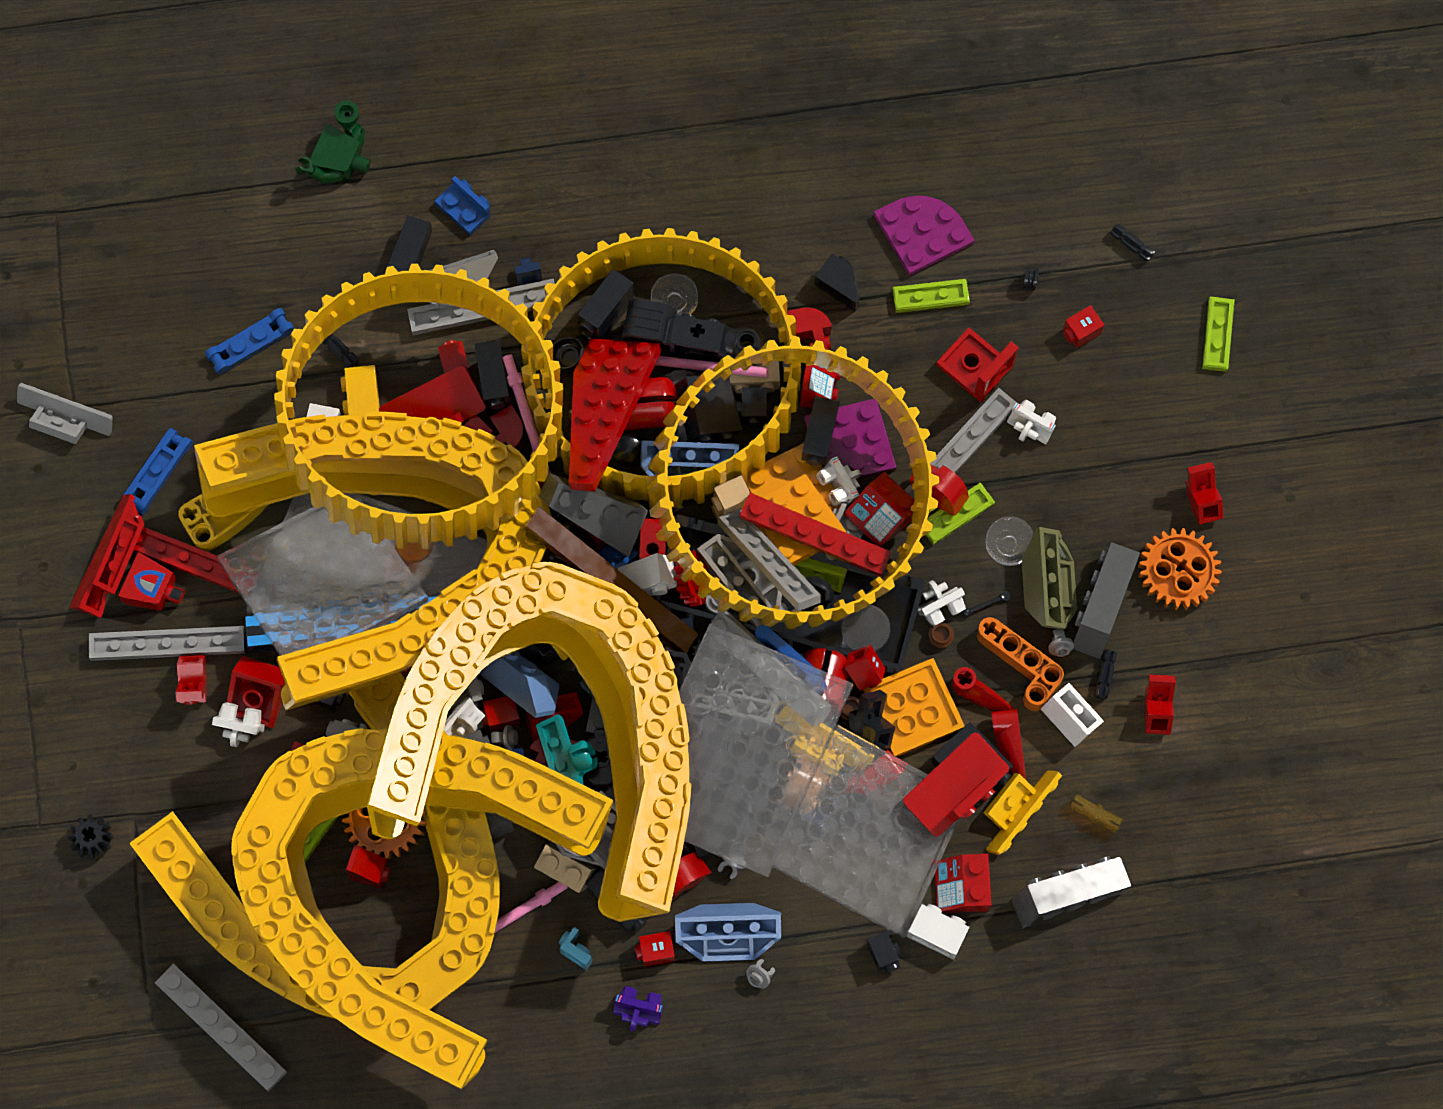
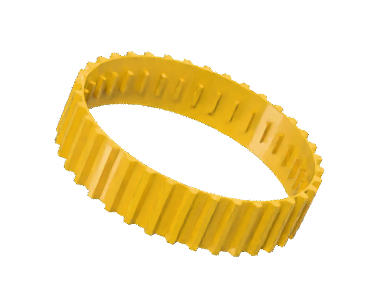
(690, 252)
(394, 289)
(887, 398)

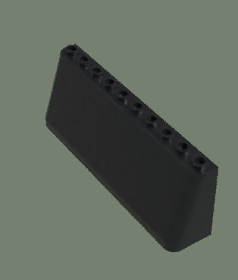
(898, 604)

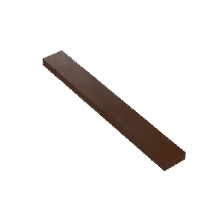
(586, 560)

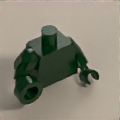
(338, 152)

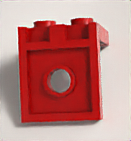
(991, 364)

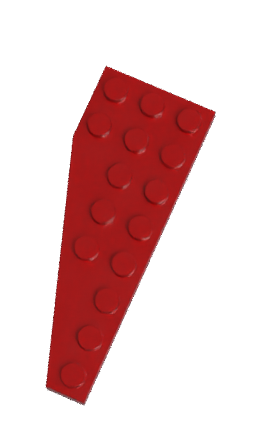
(604, 397)

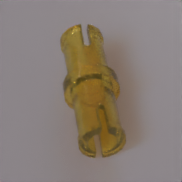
(1096, 813)

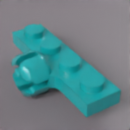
(561, 756)

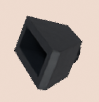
(838, 281)

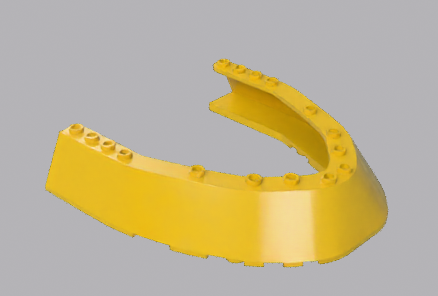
(375, 457)
(631, 684)
(336, 778)
(464, 913)

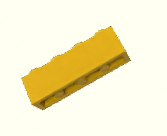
(361, 390)

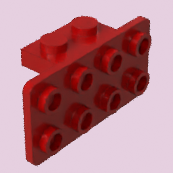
(447, 396)
(956, 785)

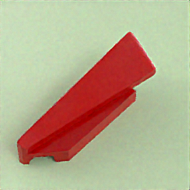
(109, 559)

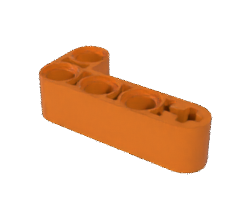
(1016, 660)

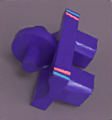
(638, 1011)

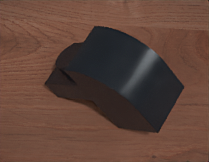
(868, 720)

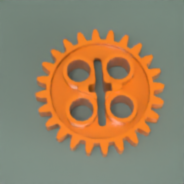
(1192, 551)
(362, 830)

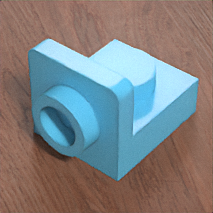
(578, 954)

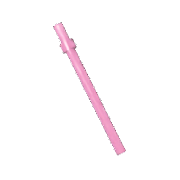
(704, 365)
(515, 381)
(542, 898)

